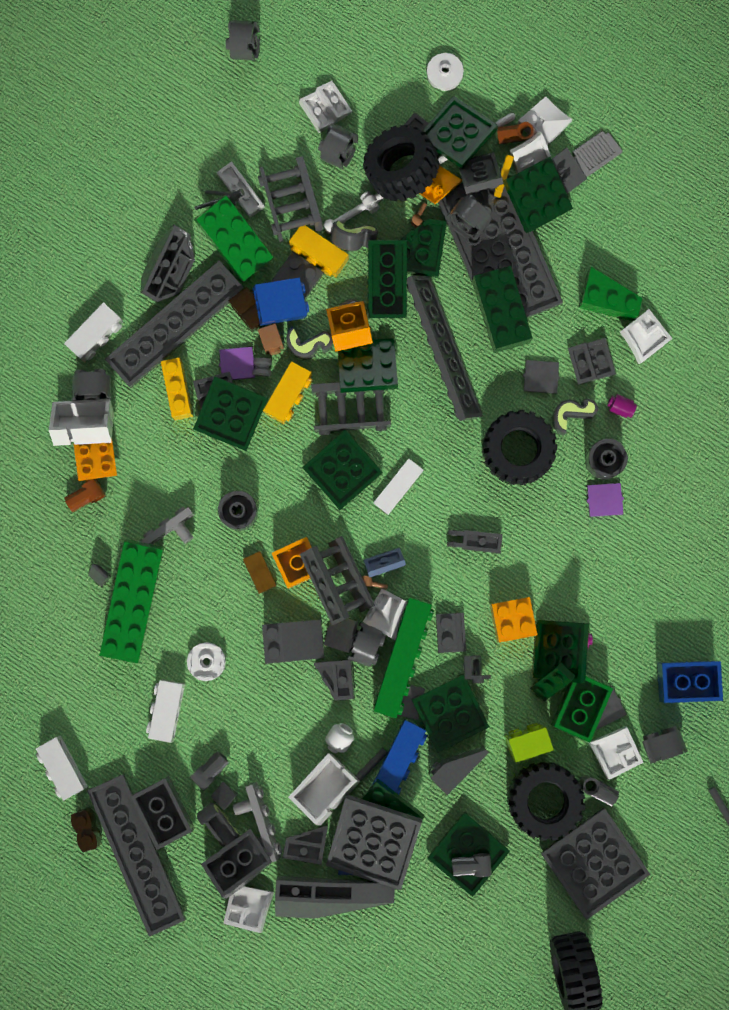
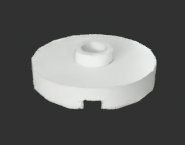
(442, 80)
(199, 669)

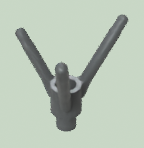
(232, 195)

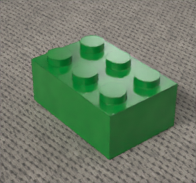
(582, 708)

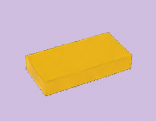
(504, 173)

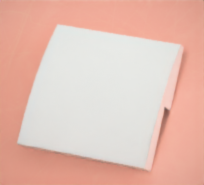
(325, 106)

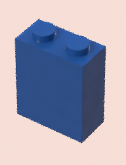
(280, 301)

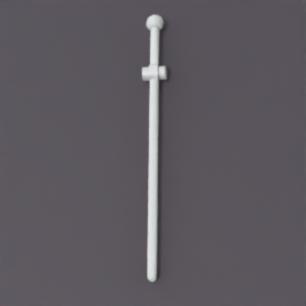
(370, 202)

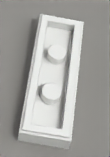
(234, 181)
(398, 486)

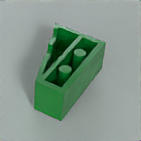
(609, 297)

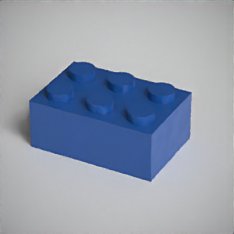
(690, 681)

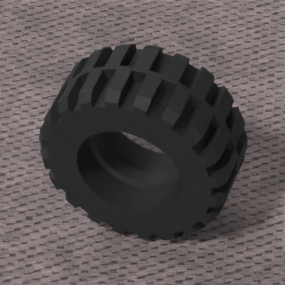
(388, 149)
(537, 429)
(565, 819)
(576, 972)

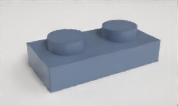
(384, 562)

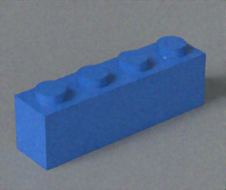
(401, 754)

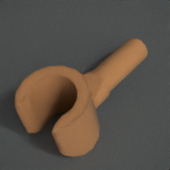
(416, 220)
(368, 582)

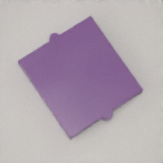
(237, 362)
(605, 500)

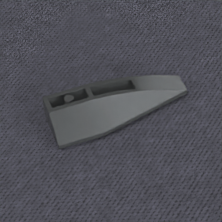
(325, 897)

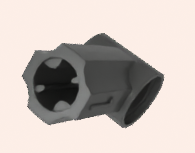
(206, 773)
(600, 790)
(477, 865)

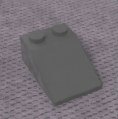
(292, 641)
(454, 769)
(236, 864)

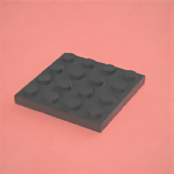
(374, 842)
(595, 863)

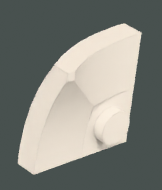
(546, 119)
(530, 152)
(645, 336)
(386, 613)
(616, 752)
(248, 908)

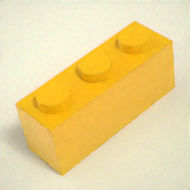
(318, 251)
(177, 389)
(288, 393)

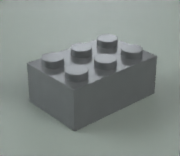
(162, 812)

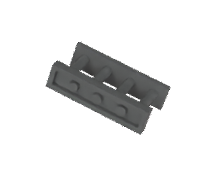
(303, 187)
(321, 392)
(325, 586)

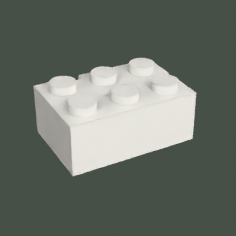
(81, 422)
(324, 789)

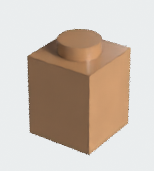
(271, 339)

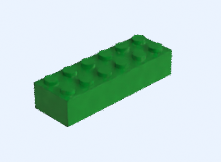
(131, 601)
(402, 658)

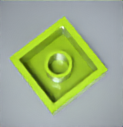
(528, 742)

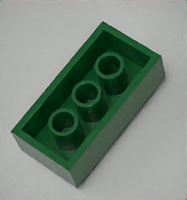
(387, 278)
(502, 309)

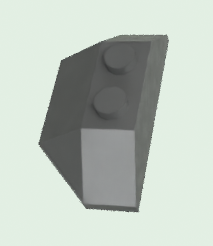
(168, 265)

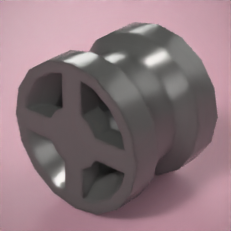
(262, 367)

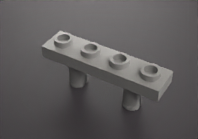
(175, 524)
(261, 812)

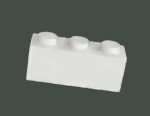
(94, 332)
(165, 710)
(61, 768)

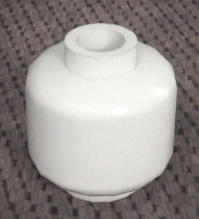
(339, 738)

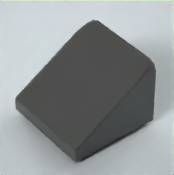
(99, 575)
(224, 795)

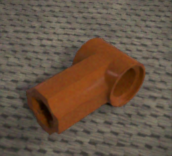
(514, 133)
(89, 493)

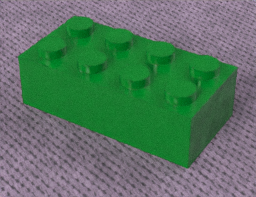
(233, 238)

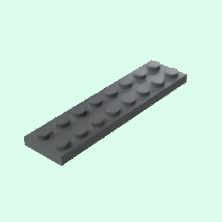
(174, 324)
(444, 348)
(136, 856)

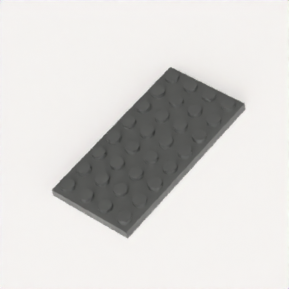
(505, 245)

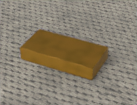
(259, 572)

